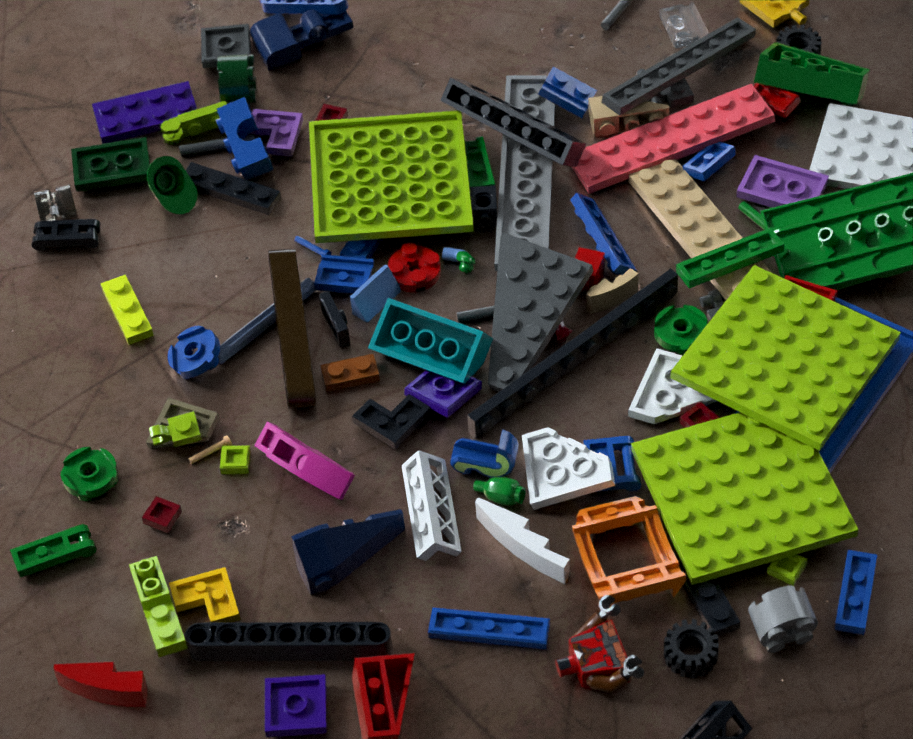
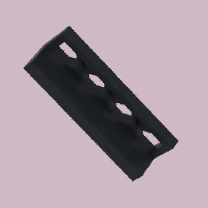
(715, 720)

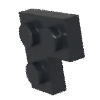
(394, 425)

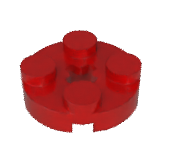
(419, 256)

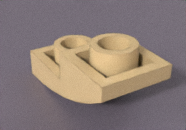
(608, 294)

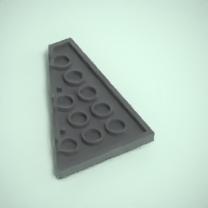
(530, 302)

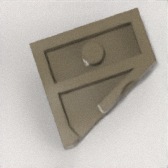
(206, 420)

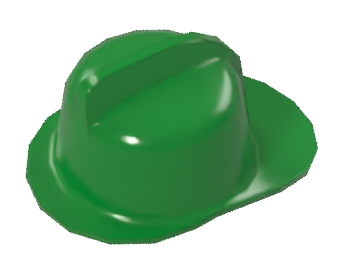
(172, 185)

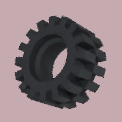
(801, 37)
(691, 663)

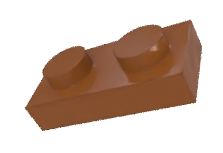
(350, 372)

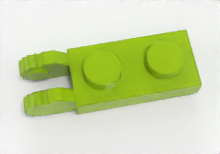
(191, 123)

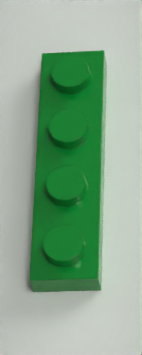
(729, 258)

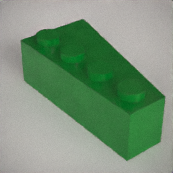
(811, 74)

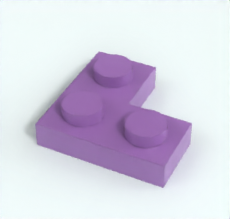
(282, 129)

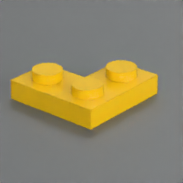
(207, 589)

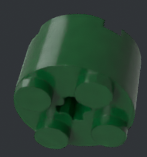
(236, 78)

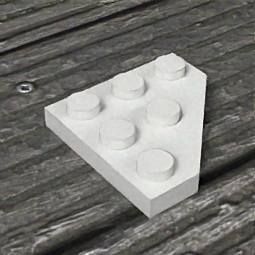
(659, 395)
(562, 468)

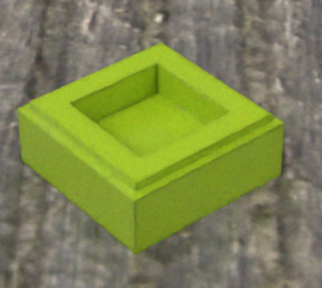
(235, 459)
(787, 568)

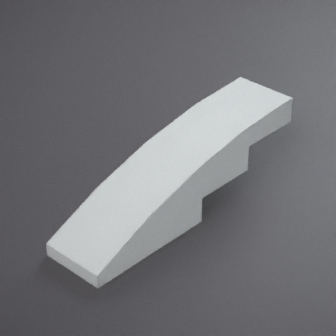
(514, 534)

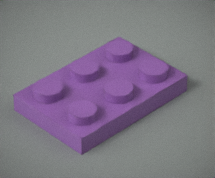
(779, 183)

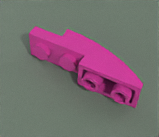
(304, 461)

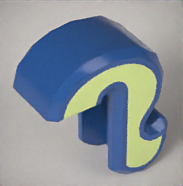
(484, 457)

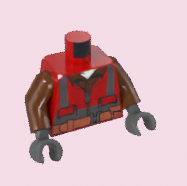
(599, 654)

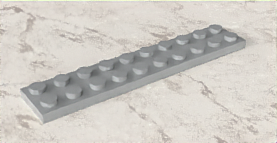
(525, 173)

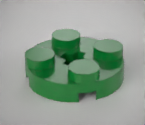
(670, 318)
(94, 485)

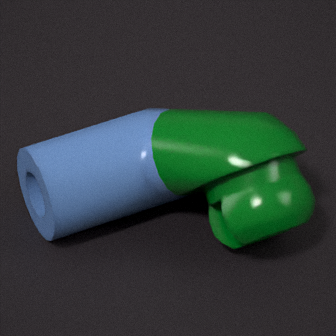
(461, 256)

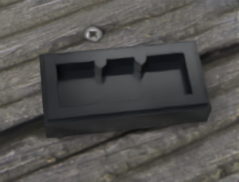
(336, 319)

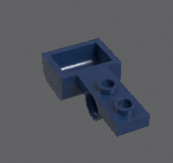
(282, 44)

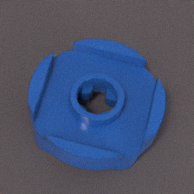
(204, 359)

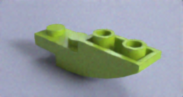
(158, 606)

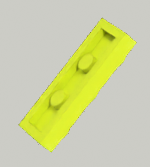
(127, 309)

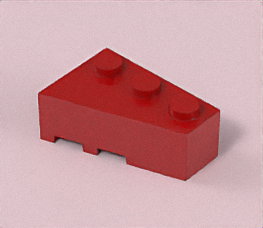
(381, 693)

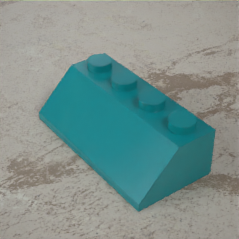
(430, 341)

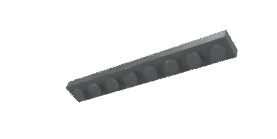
(678, 66)

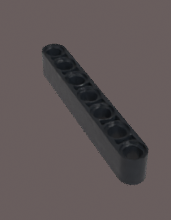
(277, 633)

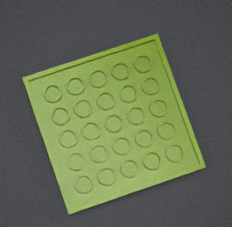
(389, 177)
(786, 356)
(740, 495)

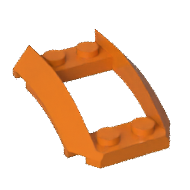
(637, 582)

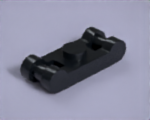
(66, 233)

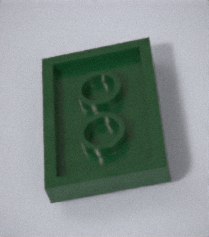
(110, 164)

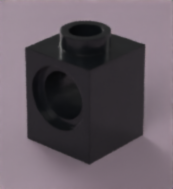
(484, 206)

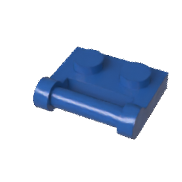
(607, 446)

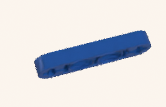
(302, 6)

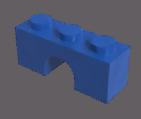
(250, 156)

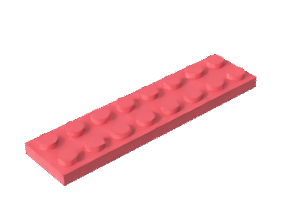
(672, 137)

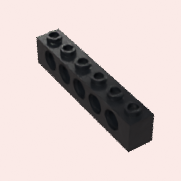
(513, 122)

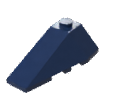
(331, 554)

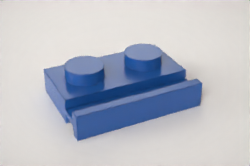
(567, 92)
(342, 273)

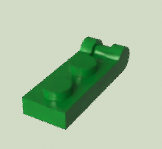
(478, 163)
(53, 550)

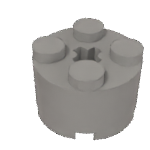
(783, 618)

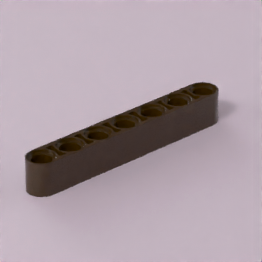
(291, 329)

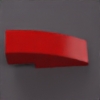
(103, 683)

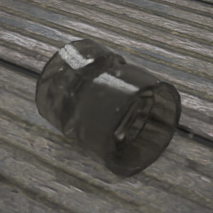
(62, 197)

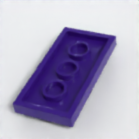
(142, 111)

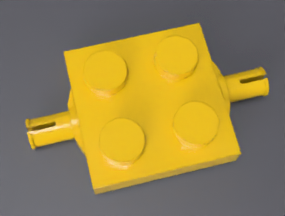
(777, 11)

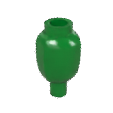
(501, 490)

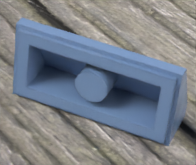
(373, 294)

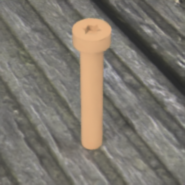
(225, 442)

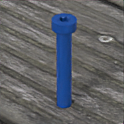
(311, 246)

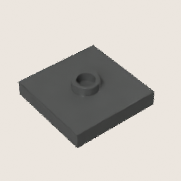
(224, 42)

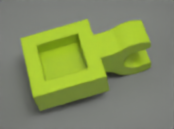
(181, 429)

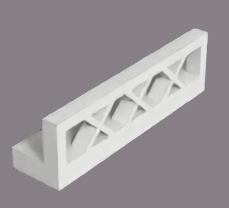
(424, 502)

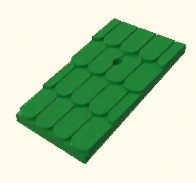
(847, 234)

